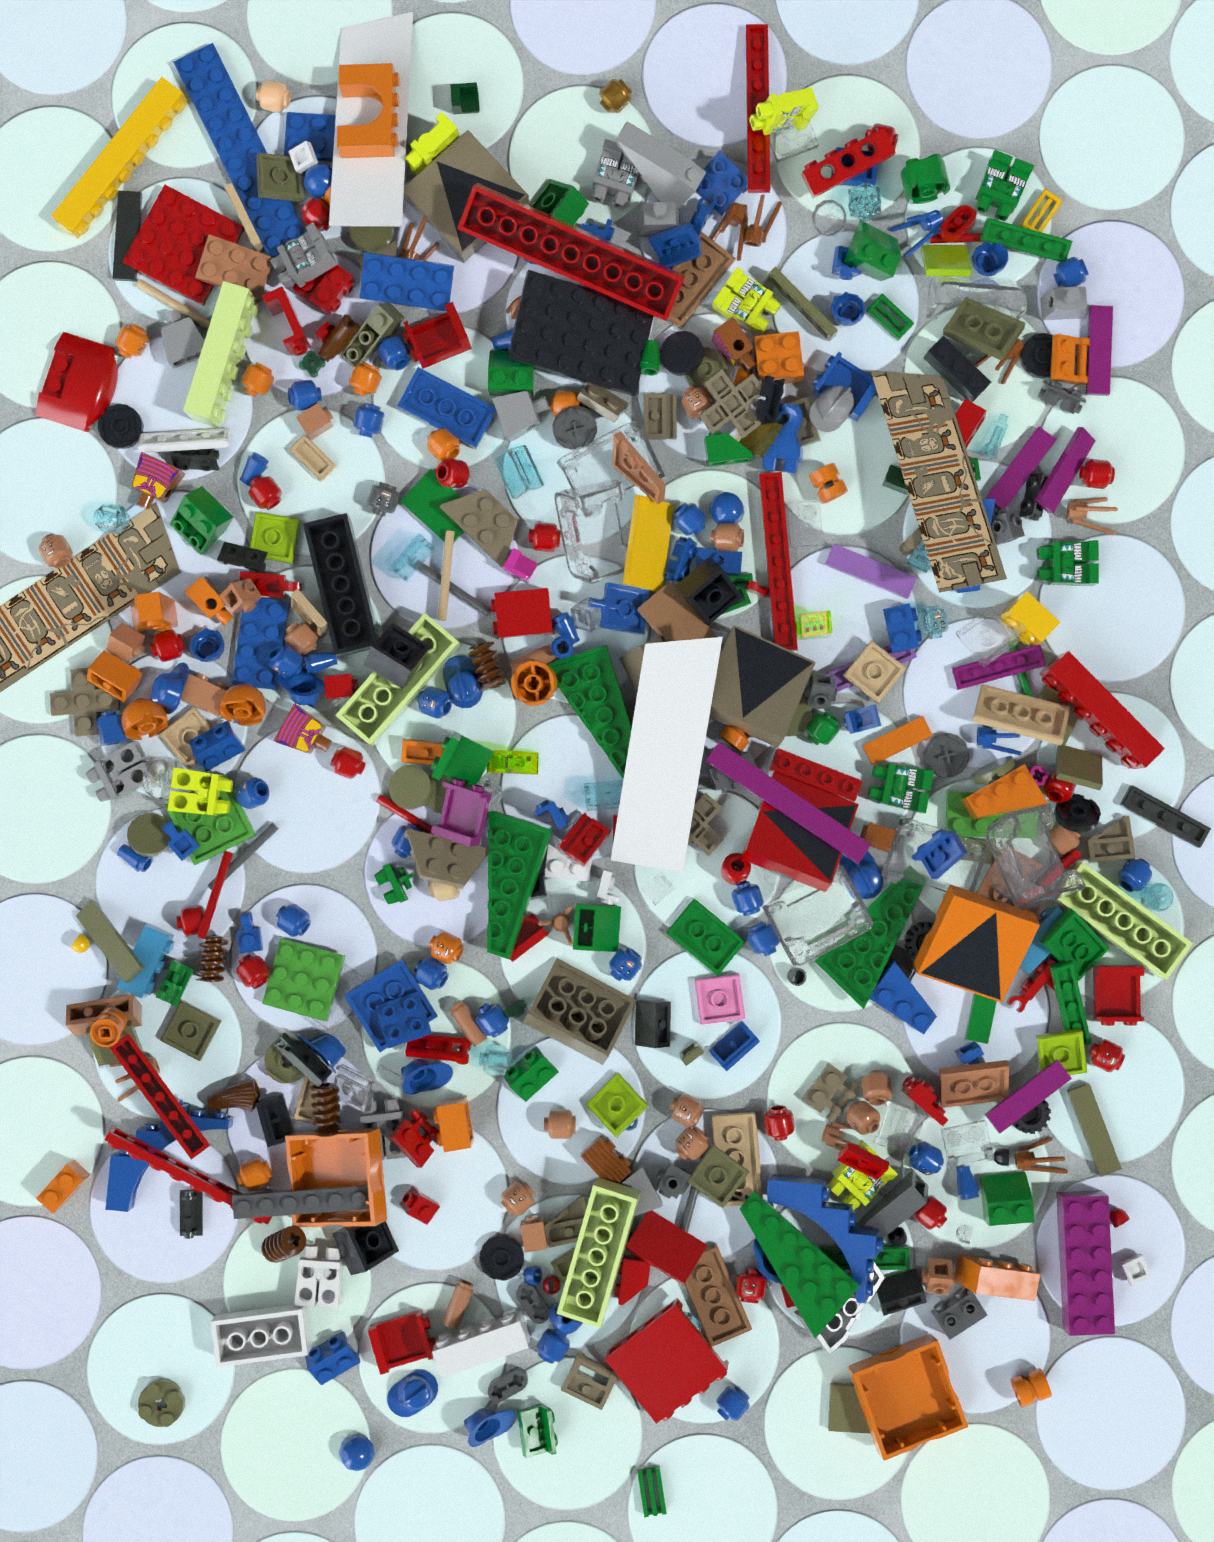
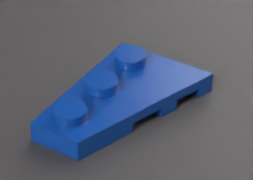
(902, 999)

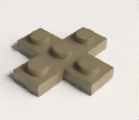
(731, 403)
(83, 703)
(700, 831)

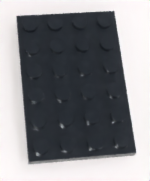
(579, 333)

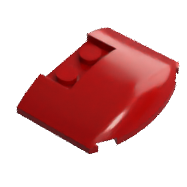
(78, 382)

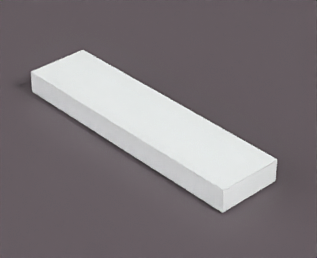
(184, 440)

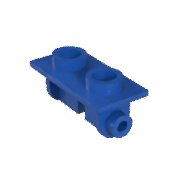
(685, 550)

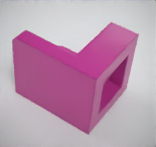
(520, 565)

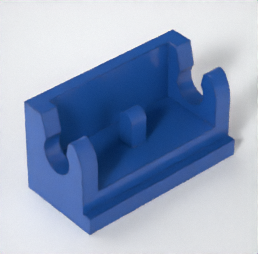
(734, 1046)

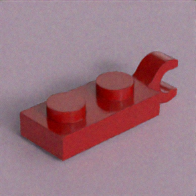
(270, 584)
(1031, 986)

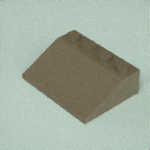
(579, 1011)

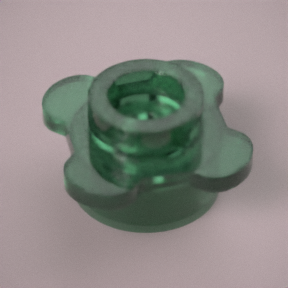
(318, 364)

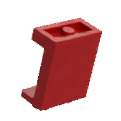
(279, 302)
(437, 338)
(522, 613)
(1117, 994)
(401, 1340)

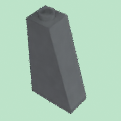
(896, 1205)

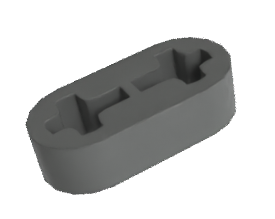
(528, 1305)
(510, 1389)

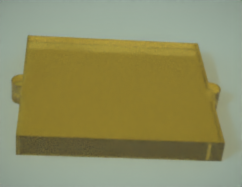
(761, 438)

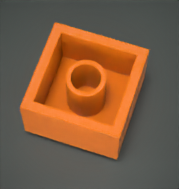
(778, 357)
(454, 1124)

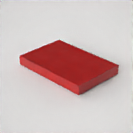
(666, 1247)

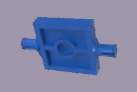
(620, 608)

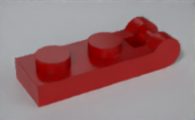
(440, 1048)

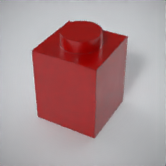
(340, 686)

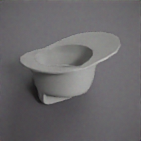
(832, 408)

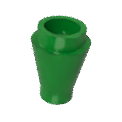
(650, 360)

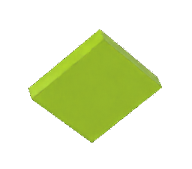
(946, 260)
(276, 536)
(1065, 1047)
(617, 1105)

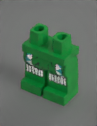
(1001, 193)
(1069, 563)
(894, 783)

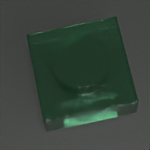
(516, 1009)

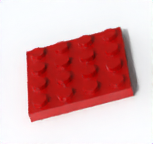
(174, 241)

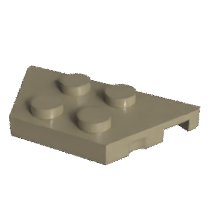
(484, 522)
(444, 859)

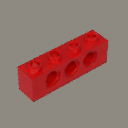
(882, 151)
(815, 774)

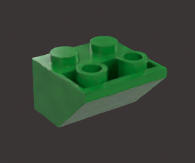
(200, 519)
(596, 927)

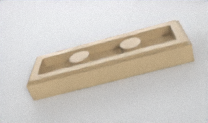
(244, 218)

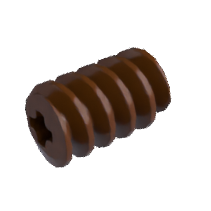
(486, 666)
(212, 959)
(327, 1107)
(283, 1244)

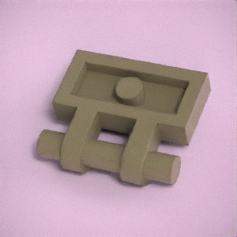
(824, 1089)

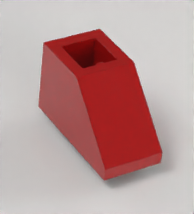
(633, 1278)

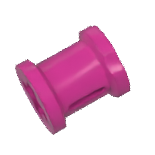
(1043, 774)

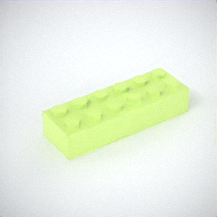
(221, 355)
(381, 702)
(1126, 923)
(598, 1252)

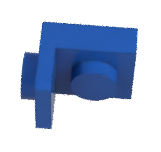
(606, 234)

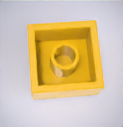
(1029, 619)

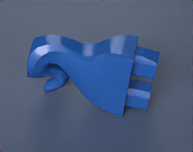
(786, 442)

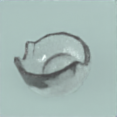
(829, 218)

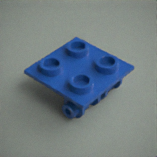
(722, 182)
(403, 1020)

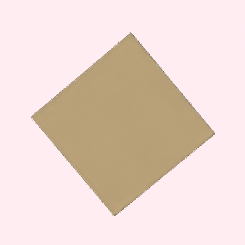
(308, 613)
(874, 671)
(182, 731)

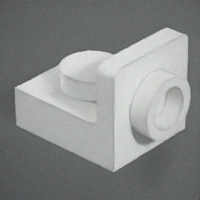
(606, 884)

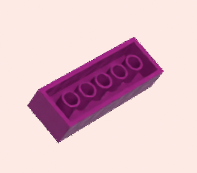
(1085, 1263)

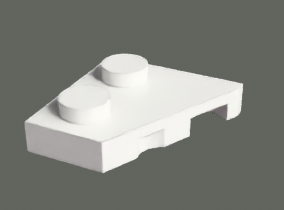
(562, 866)

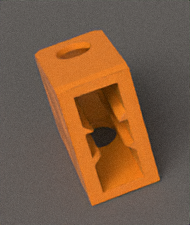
(201, 593)

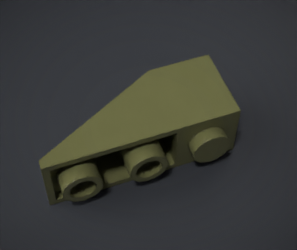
(379, 325)

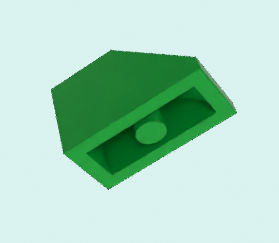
(725, 450)

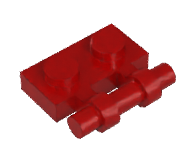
(411, 1142)

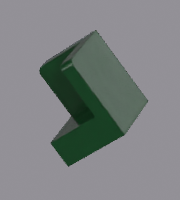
(465, 98)
(895, 480)

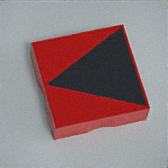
(789, 848)

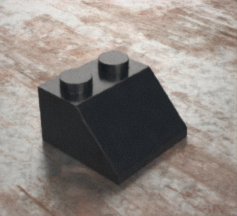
(709, 590)
(396, 655)
(365, 1246)

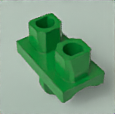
(388, 874)
(175, 983)

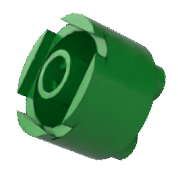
(925, 179)

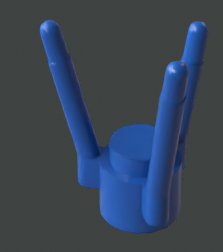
(928, 221)
(987, 735)

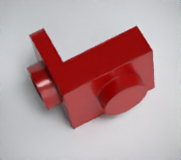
(419, 1205)

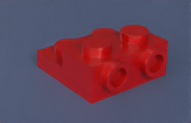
(327, 289)
(922, 1095)

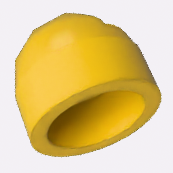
(81, 944)

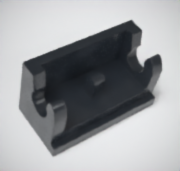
(274, 1119)

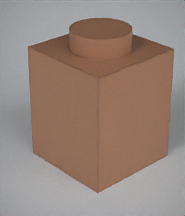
(315, 420)
(125, 643)
(533, 1233)

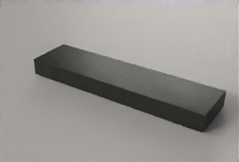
(127, 228)
(1165, 816)

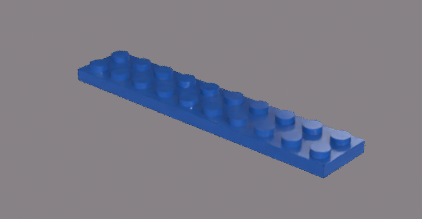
(236, 144)

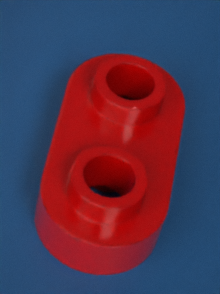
(958, 223)

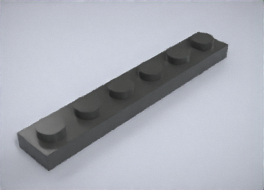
(300, 1201)

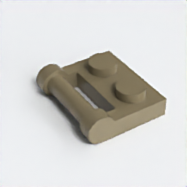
(910, 543)
(585, 1387)

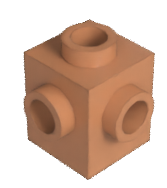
(240, 596)
(938, 1276)

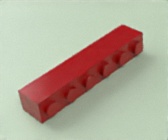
(159, 1096)

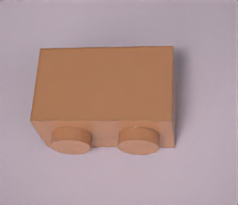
(203, 693)

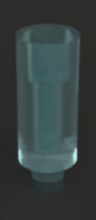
(995, 437)

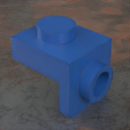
(840, 268)
(862, 719)

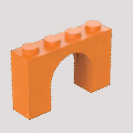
(378, 136)

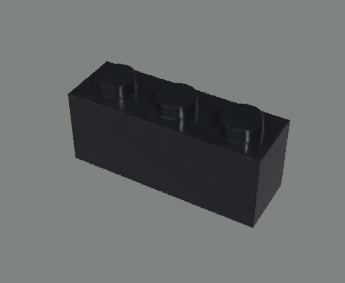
(957, 369)

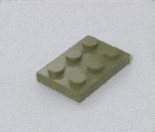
(984, 328)

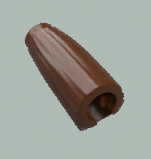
(339, 338)
(239, 1095)

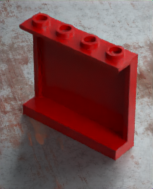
(666, 1362)

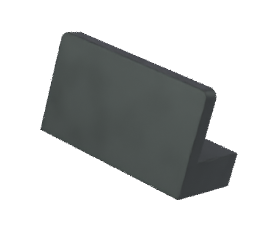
(653, 1024)
(900, 1292)

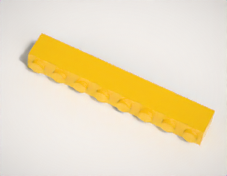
(119, 158)

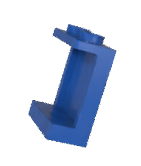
(845, 374)

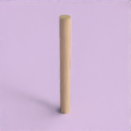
(164, 298)
(446, 573)

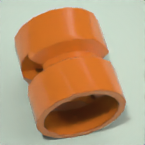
(825, 476)
(735, 737)
(108, 1027)
(1031, 1387)

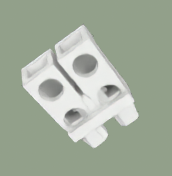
(320, 1272)

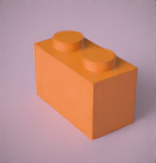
(114, 676)
(63, 1186)

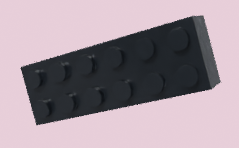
(341, 584)

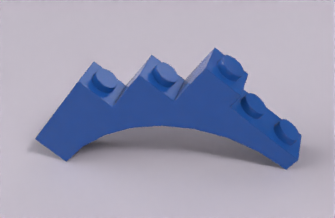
(127, 1172)
(857, 1243)

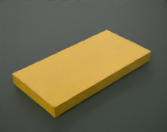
(648, 544)

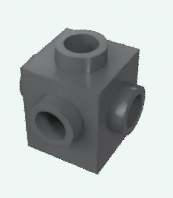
(1006, 526)
(820, 690)
(672, 1172)

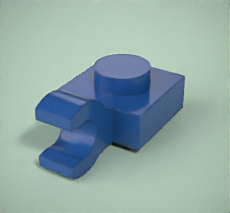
(700, 217)
(182, 842)
(249, 938)

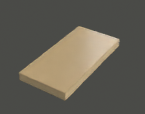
(1021, 714)
(738, 1138)

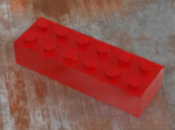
(1101, 711)

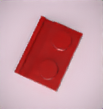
(584, 839)

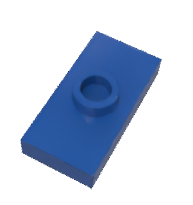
(728, 561)

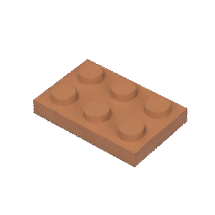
(234, 265)
(973, 1083)

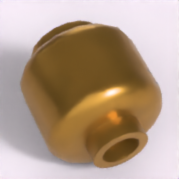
(615, 95)

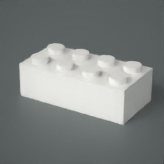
(260, 1335)
(481, 1343)

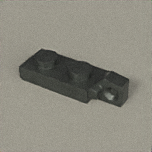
(303, 1059)

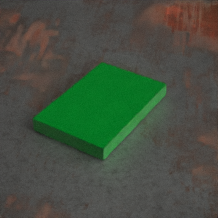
(425, 501)
(705, 937)
(1075, 941)

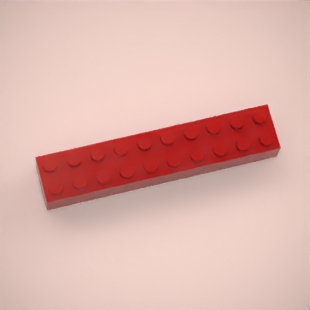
(570, 251)

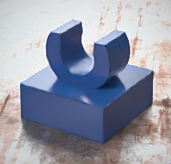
(969, 1053)

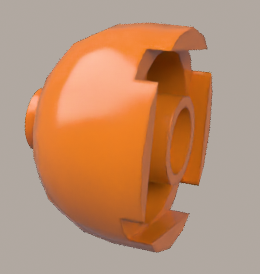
(534, 683)
(243, 704)
(143, 718)

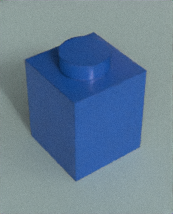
(110, 729)

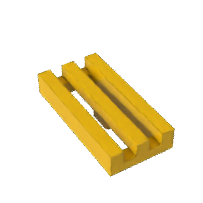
(1052, 197)

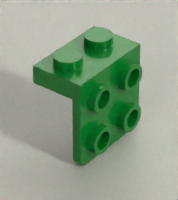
(461, 759)

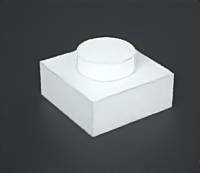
(303, 157)
(1135, 1269)

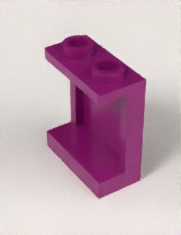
(463, 813)

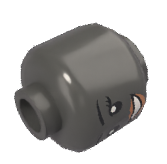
(383, 498)

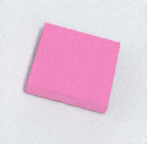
(719, 999)

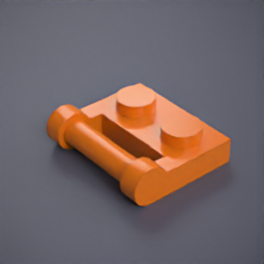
(1064, 359)

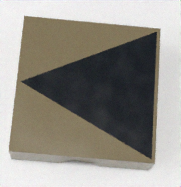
(445, 187)
(758, 685)

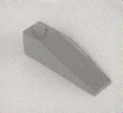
(664, 170)
(838, 1328)

